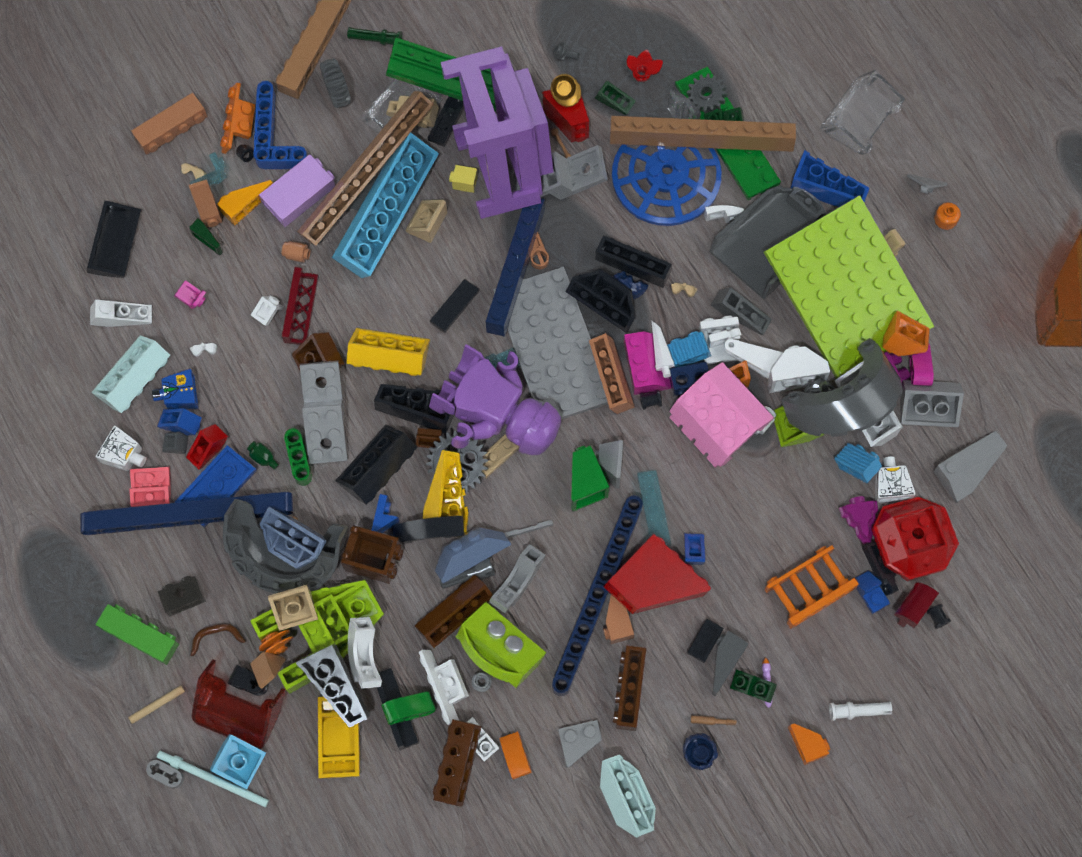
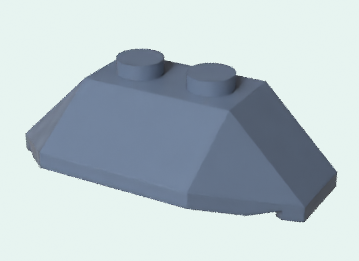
(290, 539)
(468, 551)

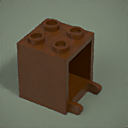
(367, 554)

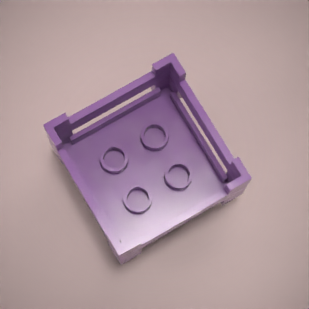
(517, 127)

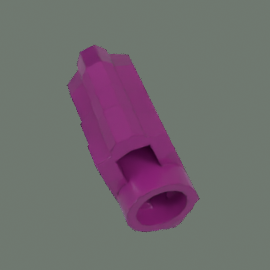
(860, 516)

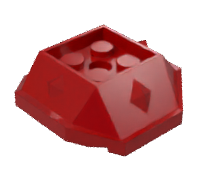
(902, 551)

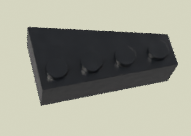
(411, 406)

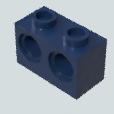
(687, 374)

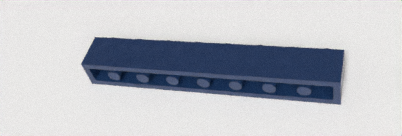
(514, 269)

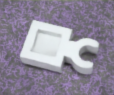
(719, 337)

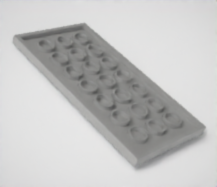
(555, 346)

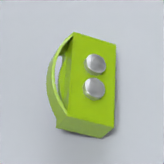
(499, 646)

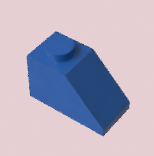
(179, 421)

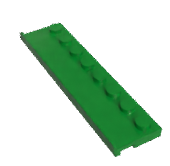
(423, 68)
(747, 167)

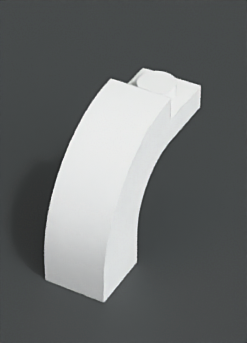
(361, 652)

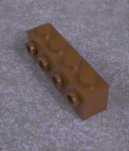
(453, 611)
(631, 685)
(456, 763)

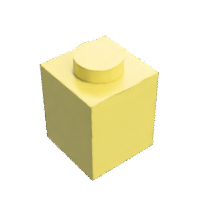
(464, 178)

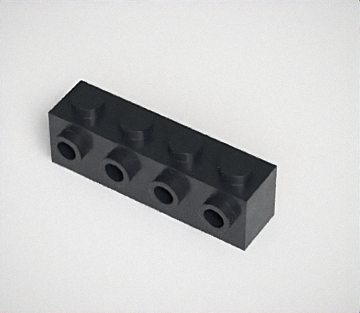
(633, 261)

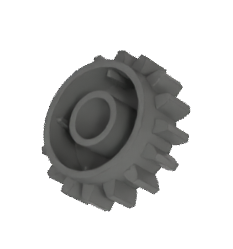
(705, 85)

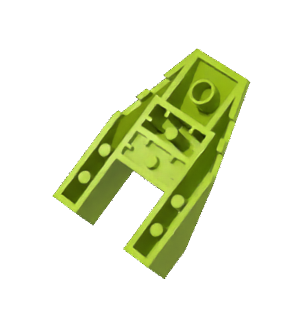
(334, 610)

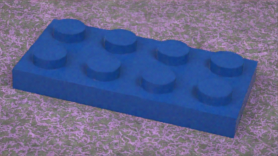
(220, 478)

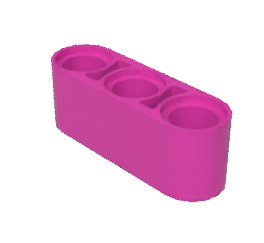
(921, 368)

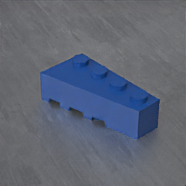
(827, 183)

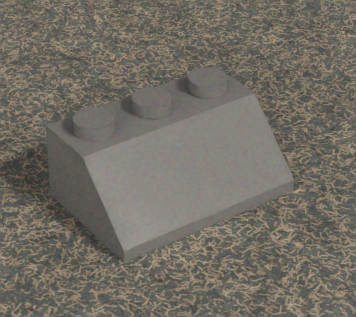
(931, 404)

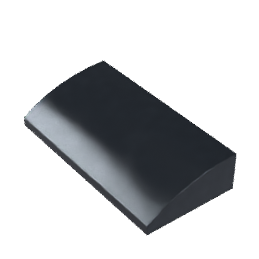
(113, 240)

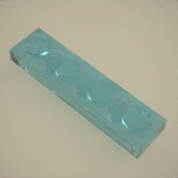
(653, 505)

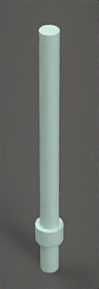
(177, 762)

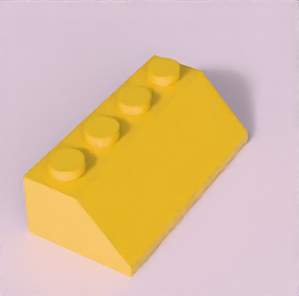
(387, 351)

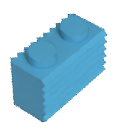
(689, 349)
(858, 462)

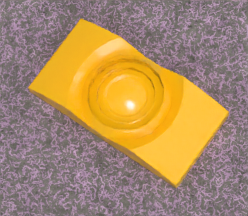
(336, 744)

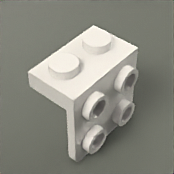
(708, 326)

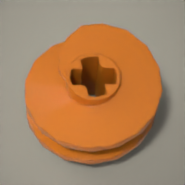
(274, 643)

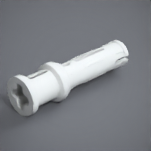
(852, 710)

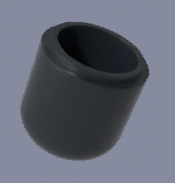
(241, 150)

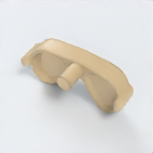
(186, 168)
(677, 287)

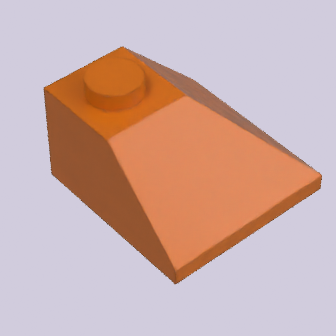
(905, 336)

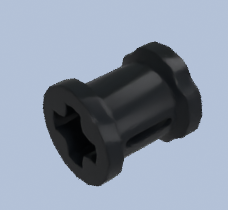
(650, 399)
(938, 616)

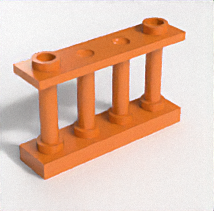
(813, 606)

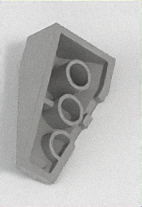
(968, 467)

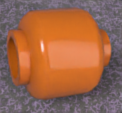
(947, 216)

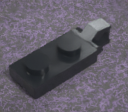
(881, 572)

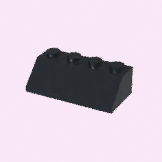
(376, 464)

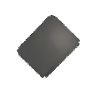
(175, 443)

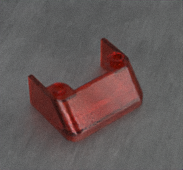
(230, 714)

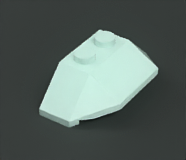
(627, 796)

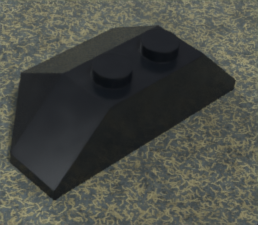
(605, 297)

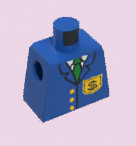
(178, 391)

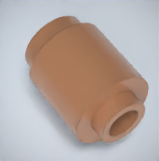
(295, 251)

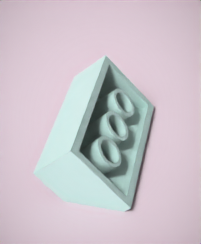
(131, 373)

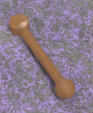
(554, 132)

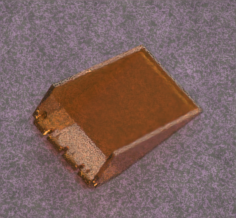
(1060, 310)

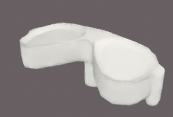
(197, 349)

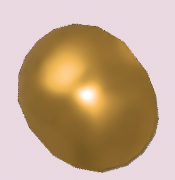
(565, 90)

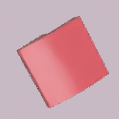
(150, 486)

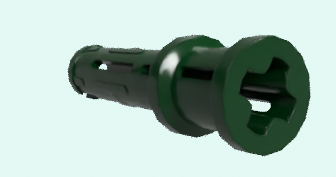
(383, 37)

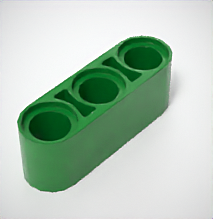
(293, 449)
(408, 708)

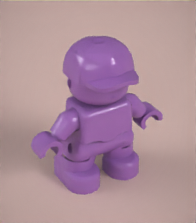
(493, 402)

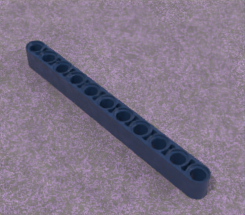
(177, 513)
(593, 603)

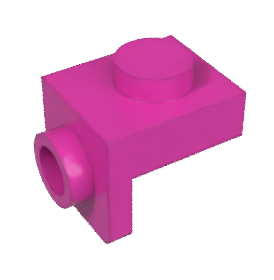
(190, 295)

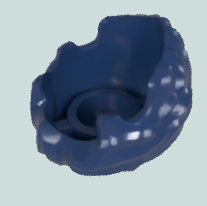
(638, 287)
(700, 751)

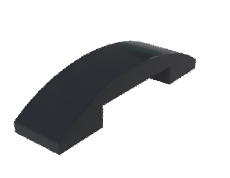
(428, 529)

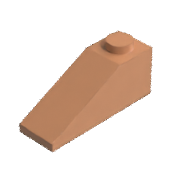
(205, 203)
(617, 623)

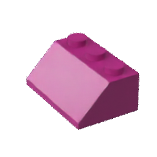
(641, 364)

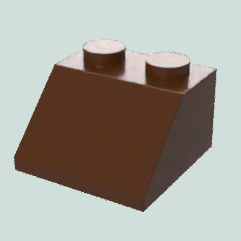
(317, 348)

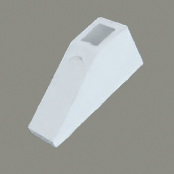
(119, 313)

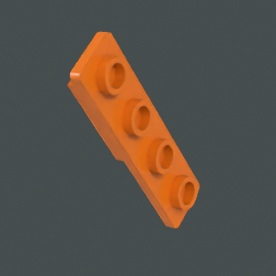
(238, 120)

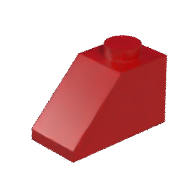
(206, 446)

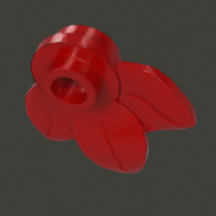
(644, 64)

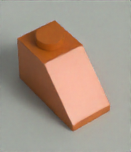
(809, 744)

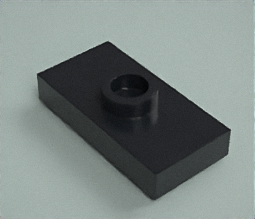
(705, 640)

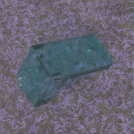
(215, 176)

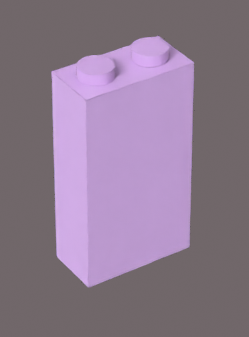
(297, 190)

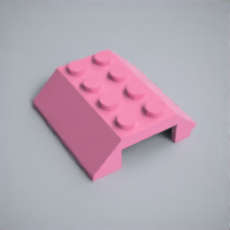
(719, 414)

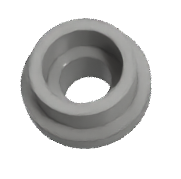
(481, 675)

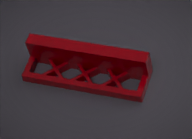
(293, 304)

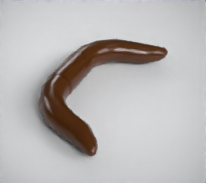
(215, 629)

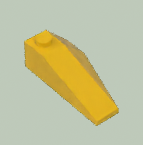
(446, 491)

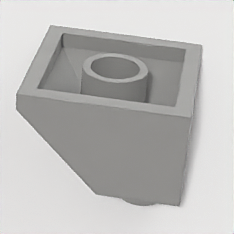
(610, 461)

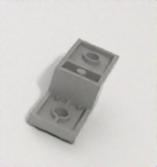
(569, 174)
(323, 412)

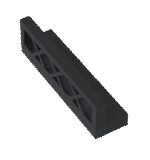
(389, 690)

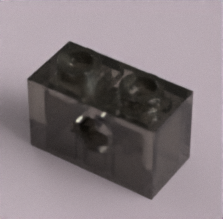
(191, 597)

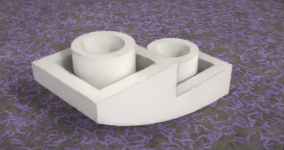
(485, 745)

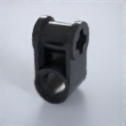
(244, 680)

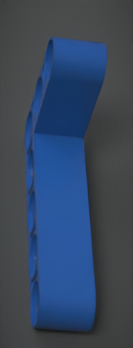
(267, 133)

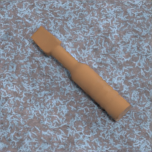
(711, 720)

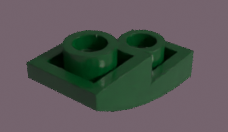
(730, 115)
(753, 686)

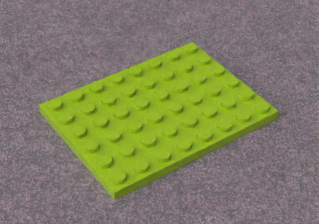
(844, 283)

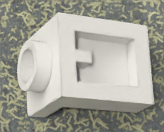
(266, 309)

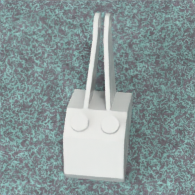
(784, 370)

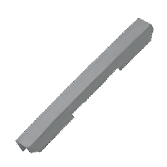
(539, 526)

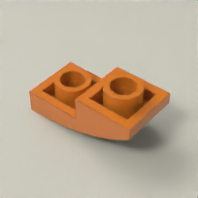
(515, 755)

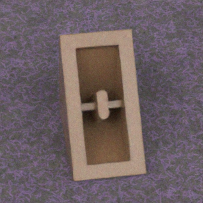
(266, 667)

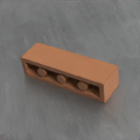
(169, 123)
(611, 373)

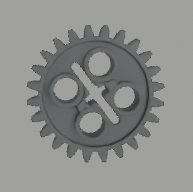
(478, 465)

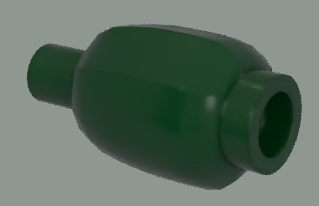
(262, 455)

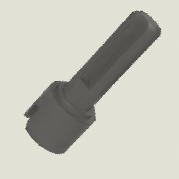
(481, 570)

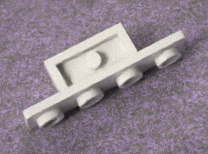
(446, 684)

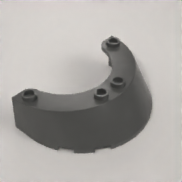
(853, 406)
(250, 556)

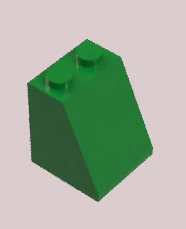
(587, 479)

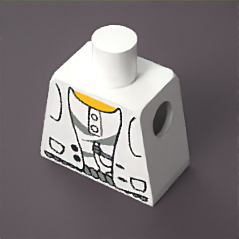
(120, 451)
(893, 483)

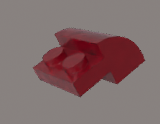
(915, 605)

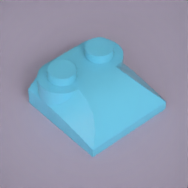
(237, 761)

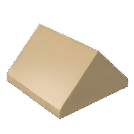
(427, 219)
(293, 607)

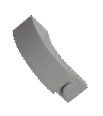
(519, 579)

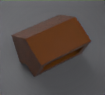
(426, 437)

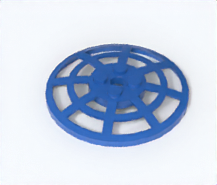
(666, 182)

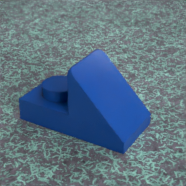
(382, 521)
(694, 549)
(871, 592)

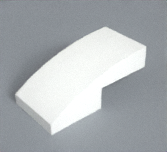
(720, 211)

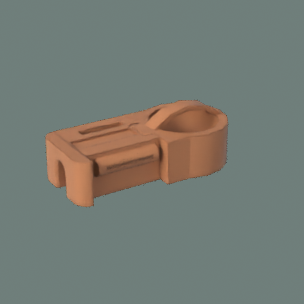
(539, 249)

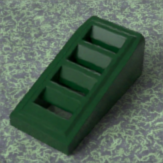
(605, 99)
(202, 233)

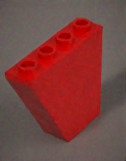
(655, 579)

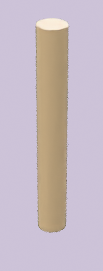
(156, 704)

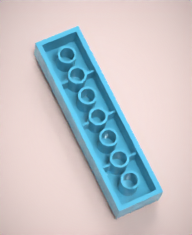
(385, 206)

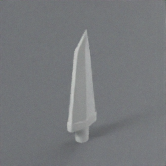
(662, 355)

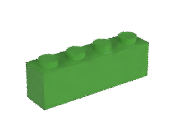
(137, 634)

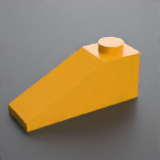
(241, 201)

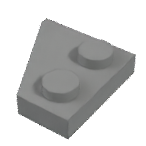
(578, 740)

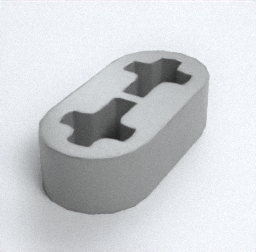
(167, 770)

